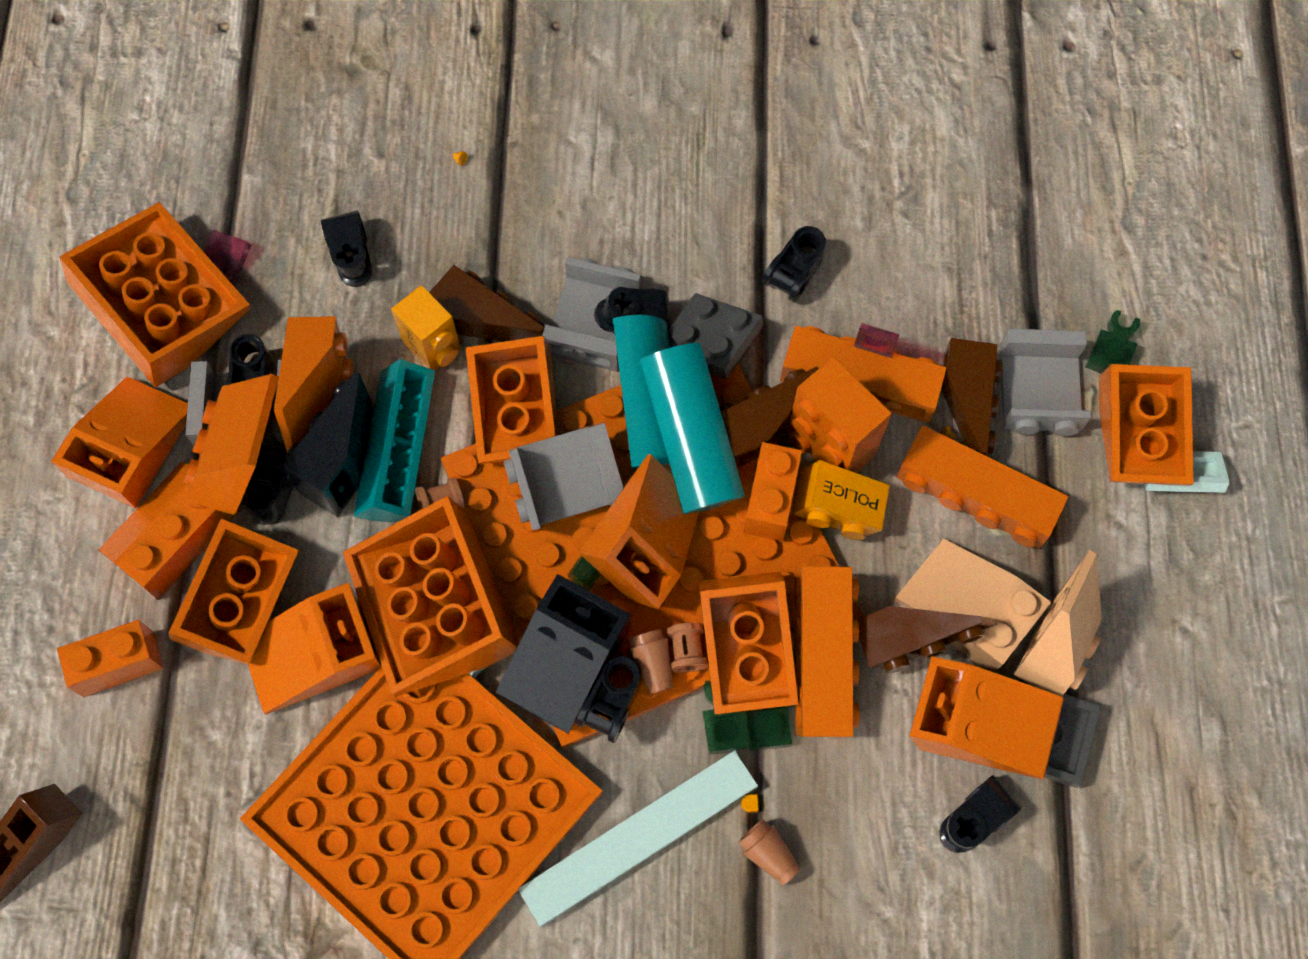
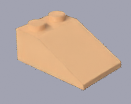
(968, 585)
(1065, 633)

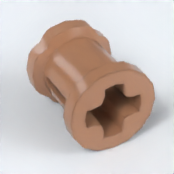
(428, 496)
(687, 647)

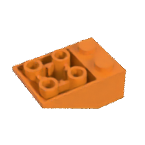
(123, 441)
(643, 537)
(313, 649)
(985, 718)

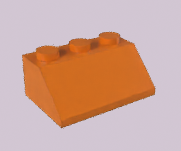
(230, 443)
(163, 535)
(233, 593)

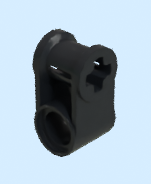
(348, 247)
(793, 268)
(632, 301)
(239, 350)
(268, 480)
(609, 700)
(982, 812)

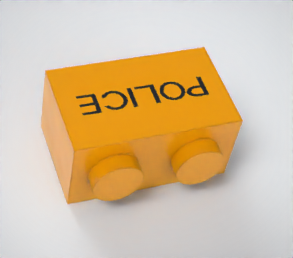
(426, 329)
(840, 500)

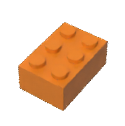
(837, 418)

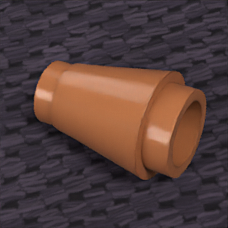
(652, 657)
(768, 850)

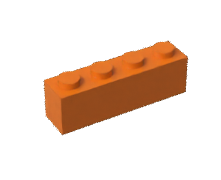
(900, 383)
(981, 488)
(825, 651)

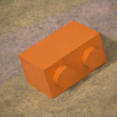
(772, 491)
(110, 658)

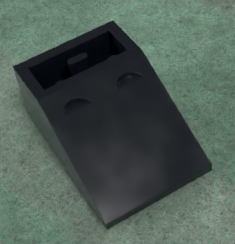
(332, 453)
(563, 653)

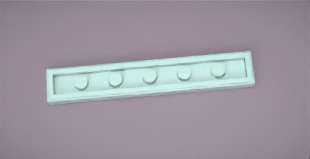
(637, 838)

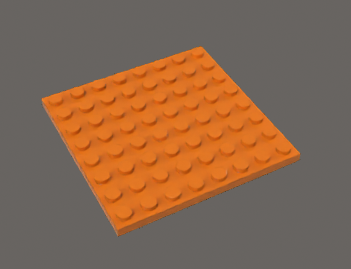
(529, 559)

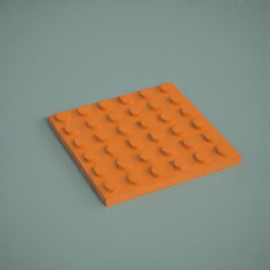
(422, 813)

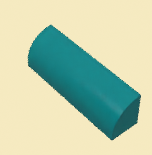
(635, 339)
(692, 428)
(394, 442)

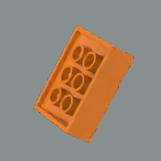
(154, 292)
(430, 598)

